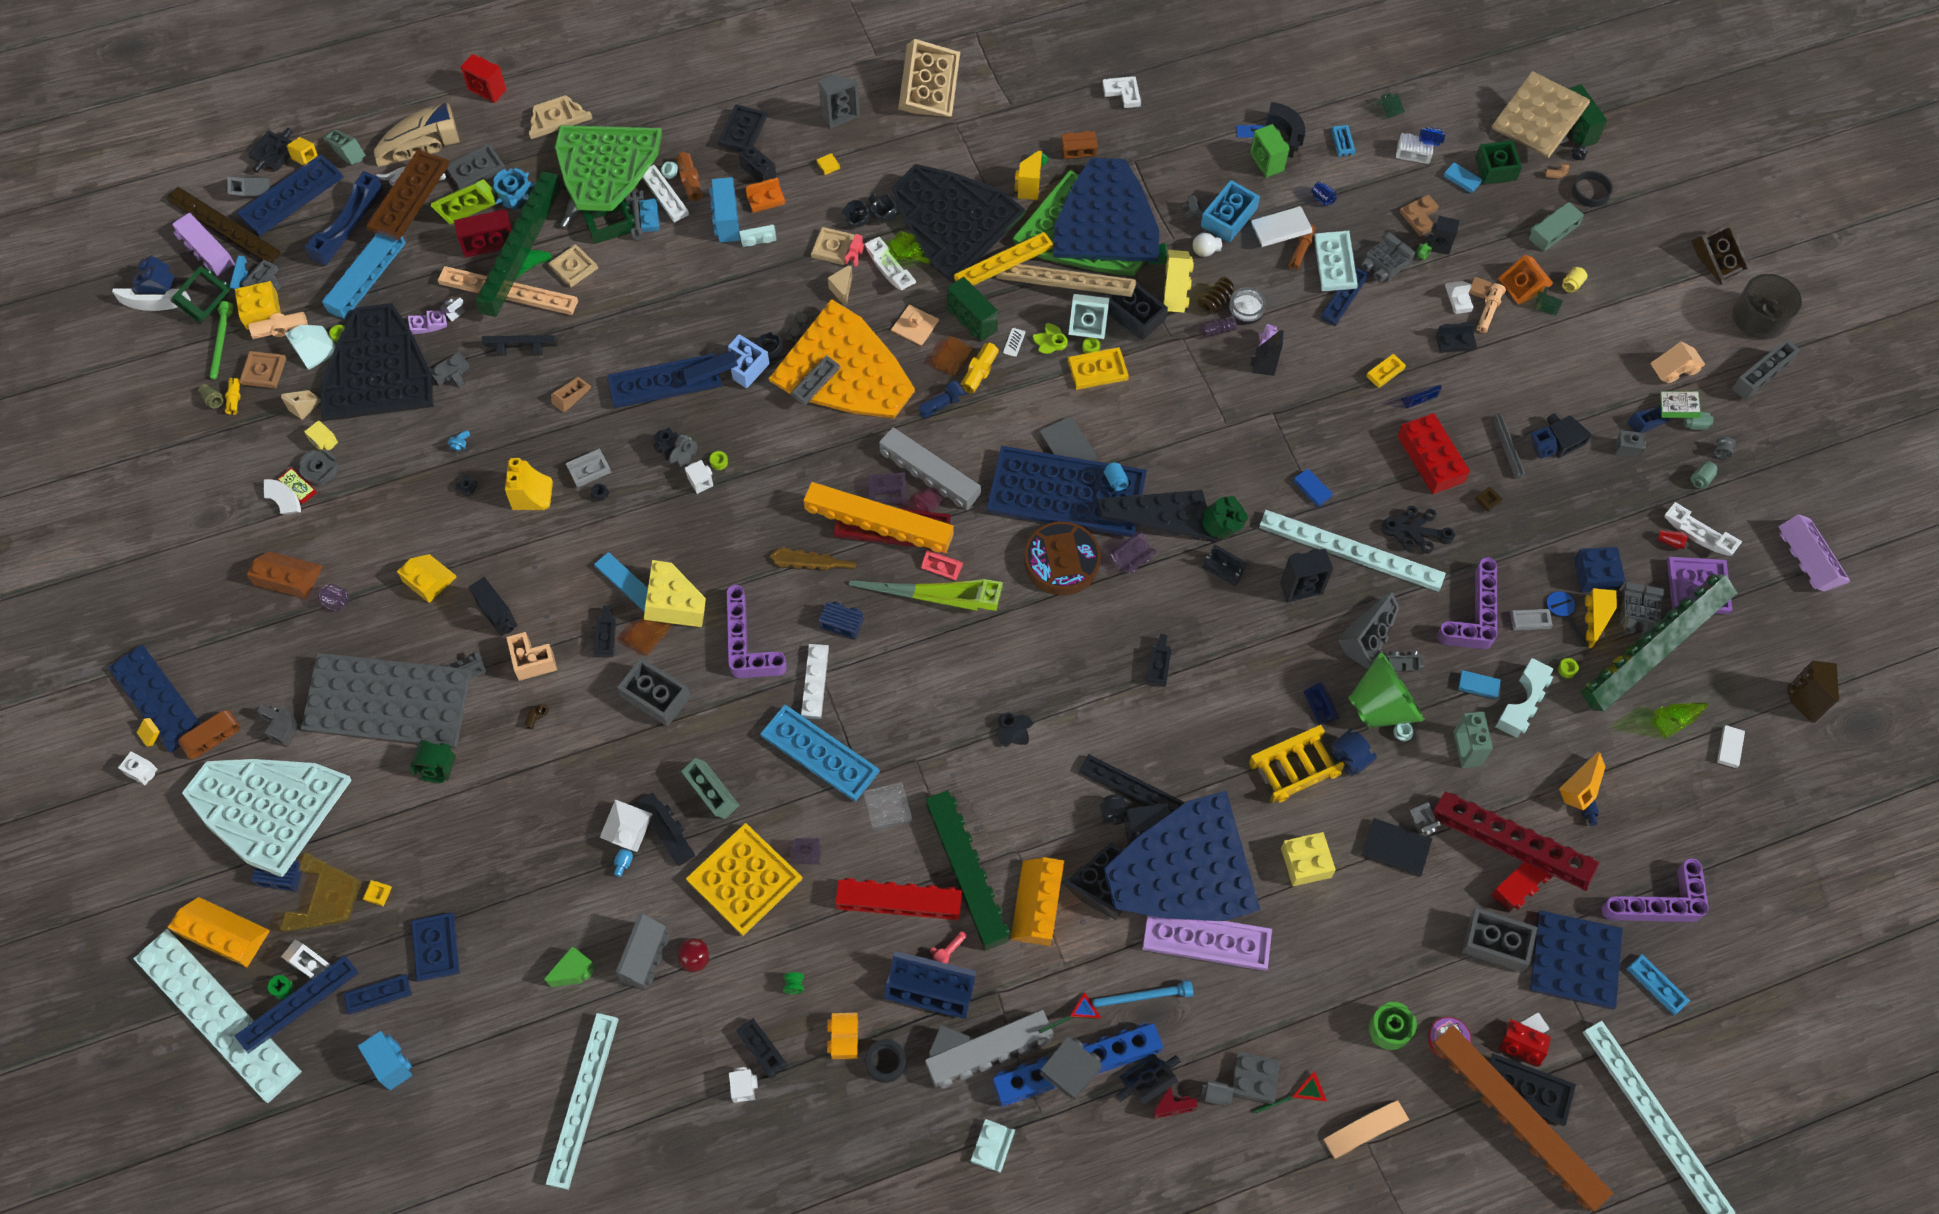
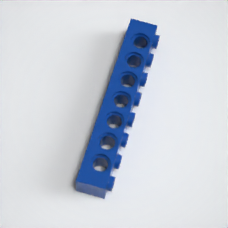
(1146, 1033)

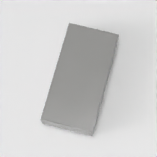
(1531, 619)

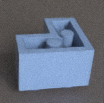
(750, 360)

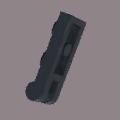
(761, 1047)

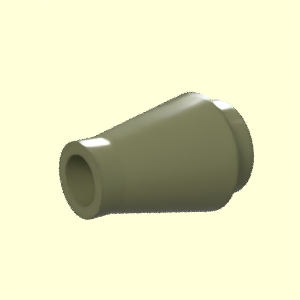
(211, 397)

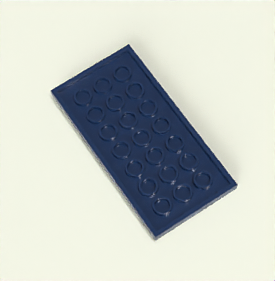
(1058, 489)

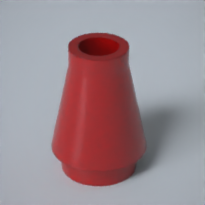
(1673, 538)

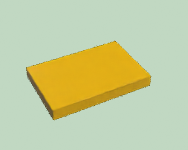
(1098, 368)

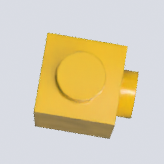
(302, 151)

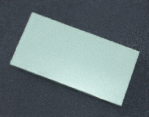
(1335, 261)

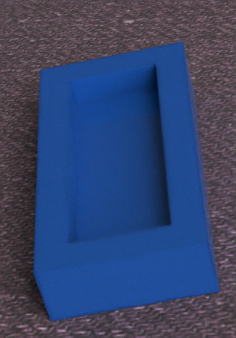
(1313, 487)

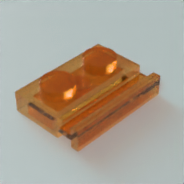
(952, 356)
(646, 635)

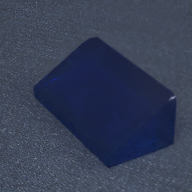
(1421, 396)
(1321, 704)

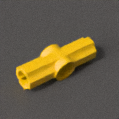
(979, 367)

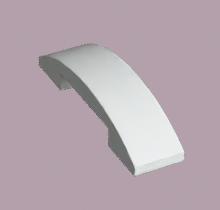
(888, 265)
(147, 302)
(1700, 533)

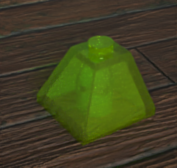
(906, 248)
(1676, 717)

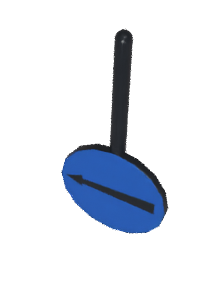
(1563, 605)

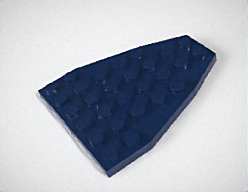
(1107, 216)
(1185, 866)

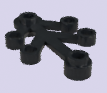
(1415, 530)

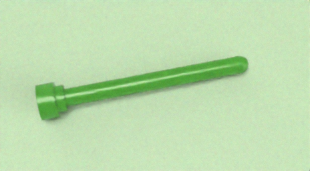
(225, 310)

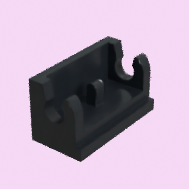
(1225, 565)

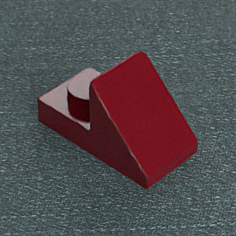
(1169, 1107)

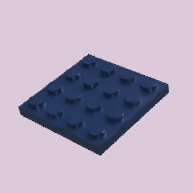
(1576, 960)

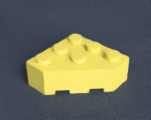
(1177, 280)
(673, 597)

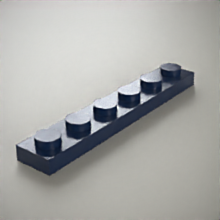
(296, 1004)

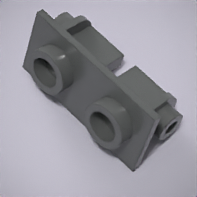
(1411, 661)

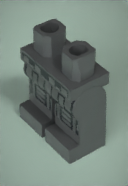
(1388, 258)
(1639, 607)

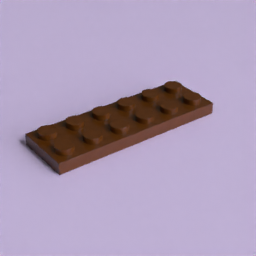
(408, 195)

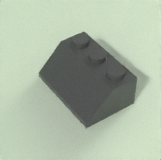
(838, 100)
(642, 952)

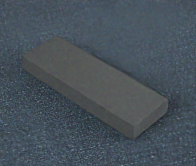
(815, 380)

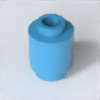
(1116, 476)

